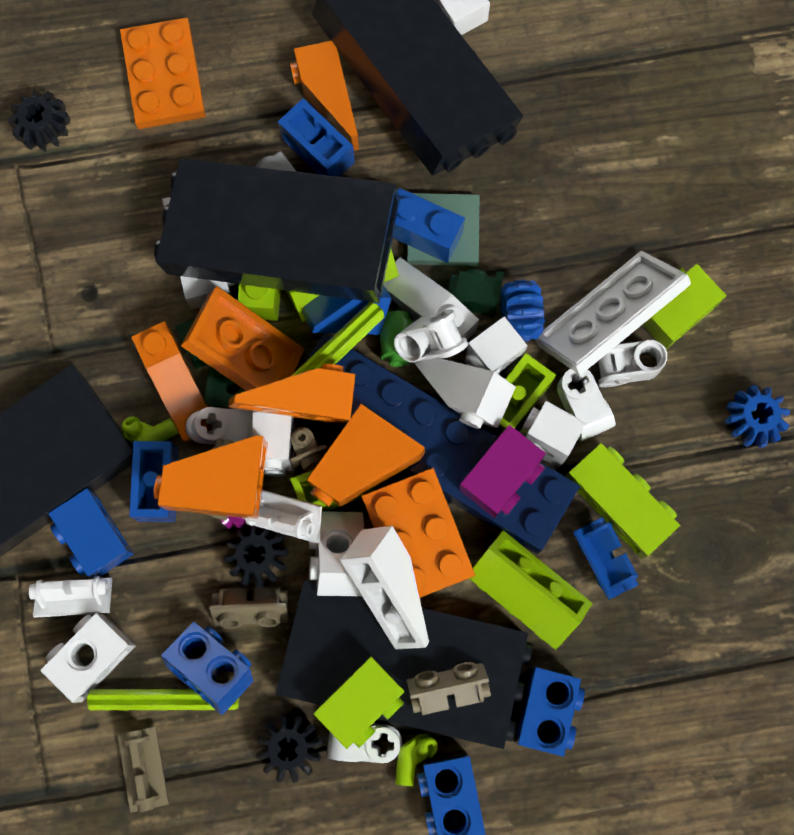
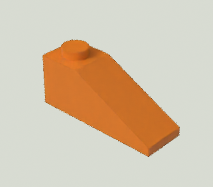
(324, 86)
(170, 375)
(313, 395)

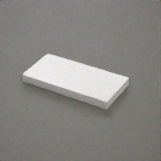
(612, 311)

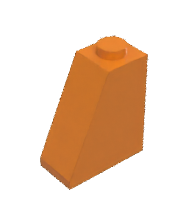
(362, 458)
(216, 481)

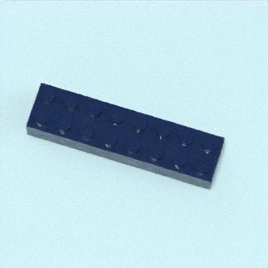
(454, 450)

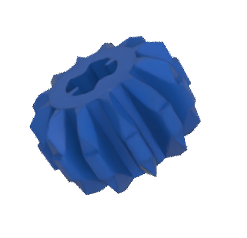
(523, 308)
(766, 406)

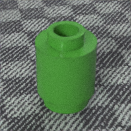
(394, 323)

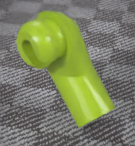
(139, 431)
(411, 754)

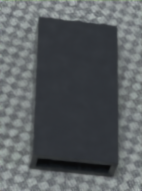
(422, 77)
(278, 229)
(53, 450)
(341, 633)

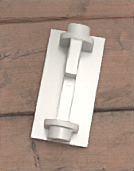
(289, 516)
(71, 597)

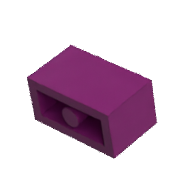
(502, 472)

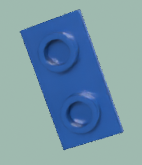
(611, 573)

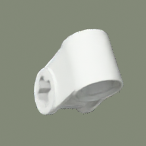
(430, 338)
(624, 366)
(586, 404)
(226, 424)
(368, 751)

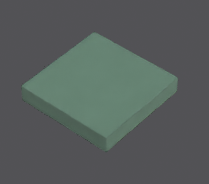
(467, 249)

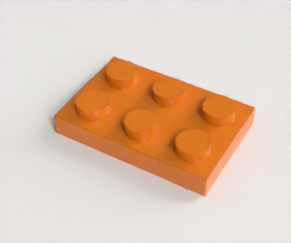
(162, 73)
(240, 343)
(425, 527)

